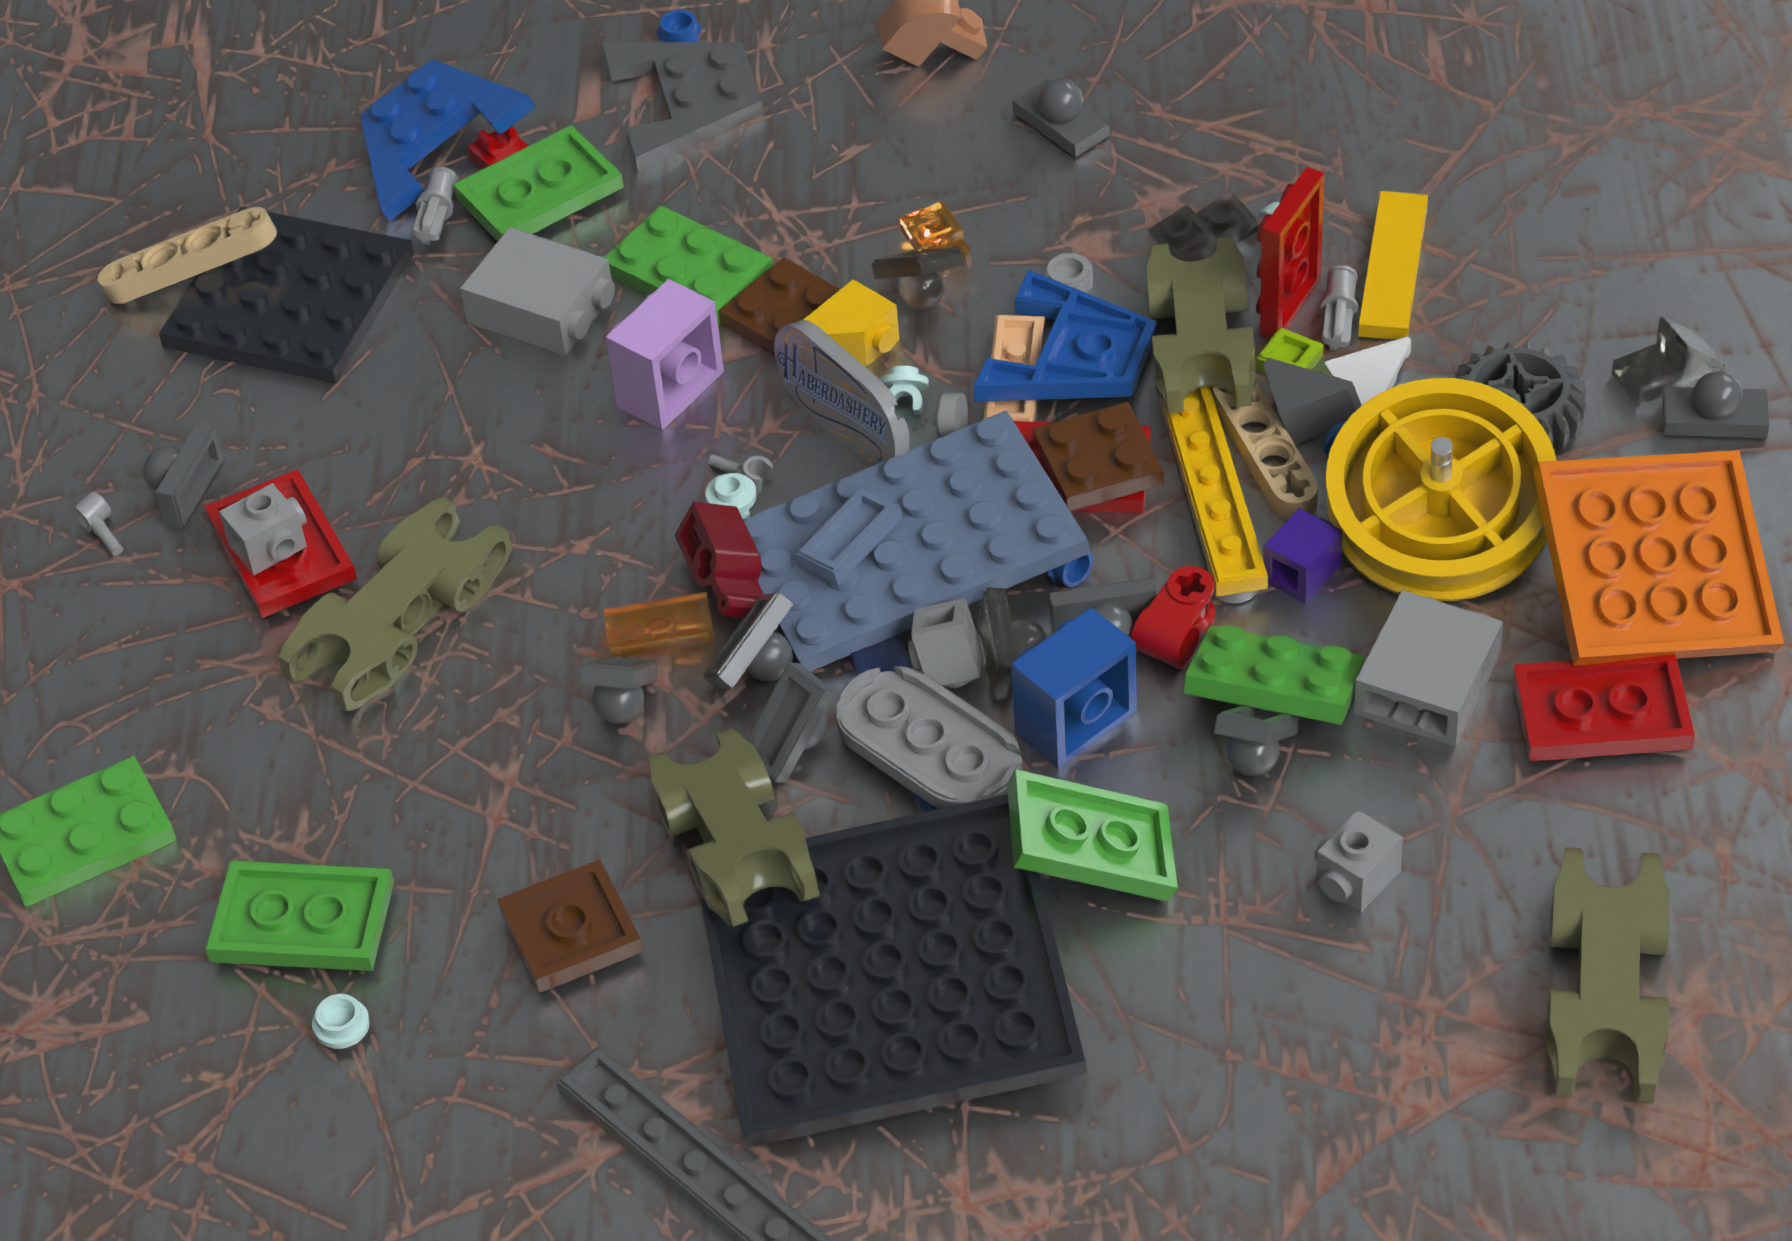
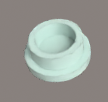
(340, 1021)

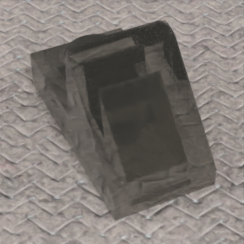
(1673, 361)

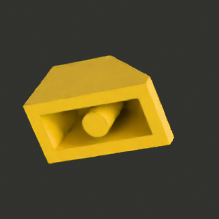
(859, 321)

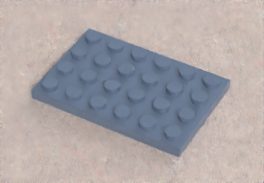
(971, 521)

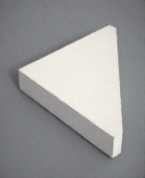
(1372, 368)

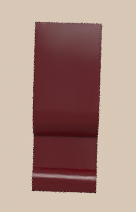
(721, 555)

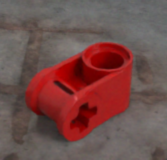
(1177, 617)

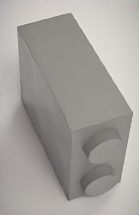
(537, 291)
(1428, 668)

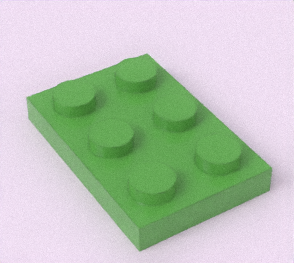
(539, 184)
(688, 254)
(1274, 674)
(82, 831)
(1091, 835)
(300, 915)

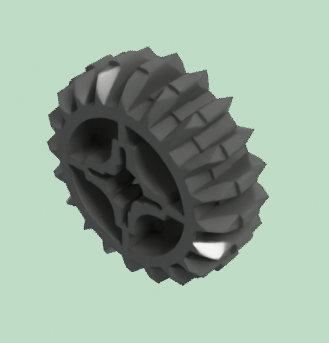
(1537, 382)

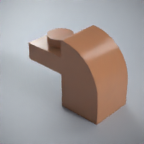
(917, 26)

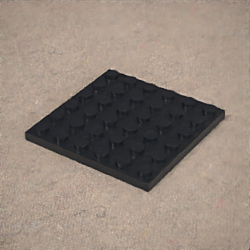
(899, 985)

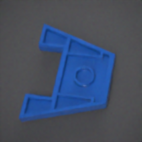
(422, 116)
(1088, 353)

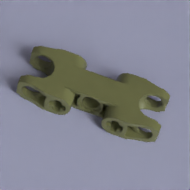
(1203, 348)
(377, 625)
(739, 846)
(1606, 1012)

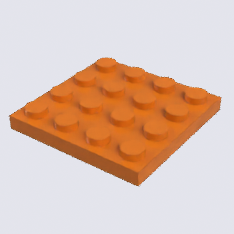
(1657, 557)

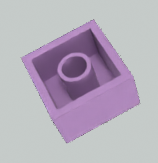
(665, 354)

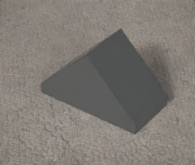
(1309, 399)

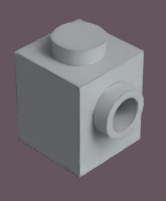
(264, 528)
(946, 643)
(1358, 861)

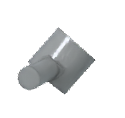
(754, 468)
(92, 513)

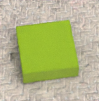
(1292, 349)

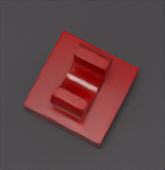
(494, 147)

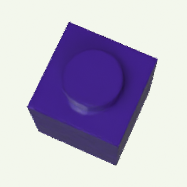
(1303, 555)

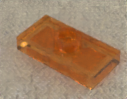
(659, 625)

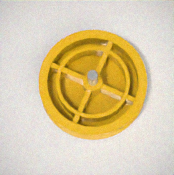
(1439, 488)

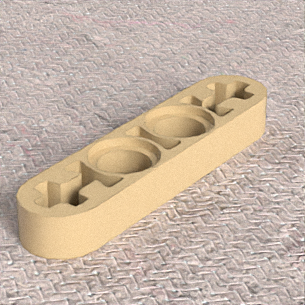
(187, 255)
(1269, 442)

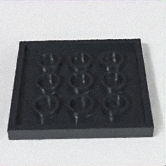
(294, 303)

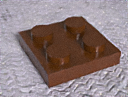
(775, 300)
(1098, 456)
(570, 925)

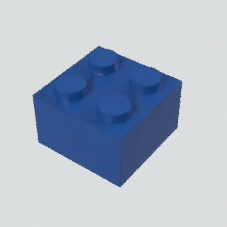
(1074, 687)

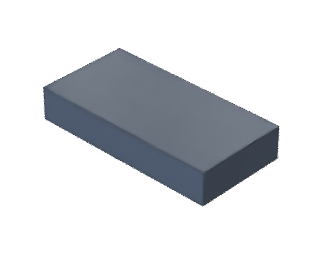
(849, 535)

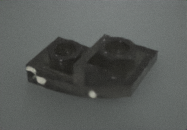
(1196, 234)

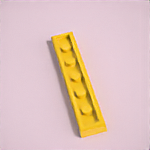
(1215, 495)

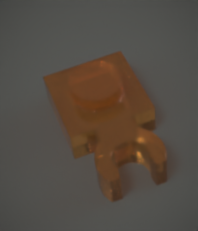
(935, 228)

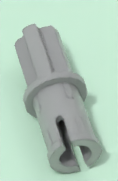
(434, 205)
(1339, 307)

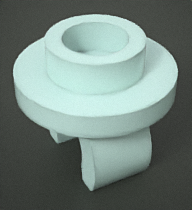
(907, 382)
(732, 490)

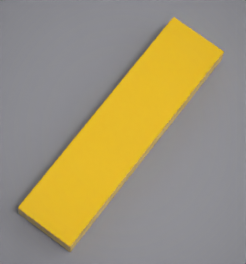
(1393, 265)

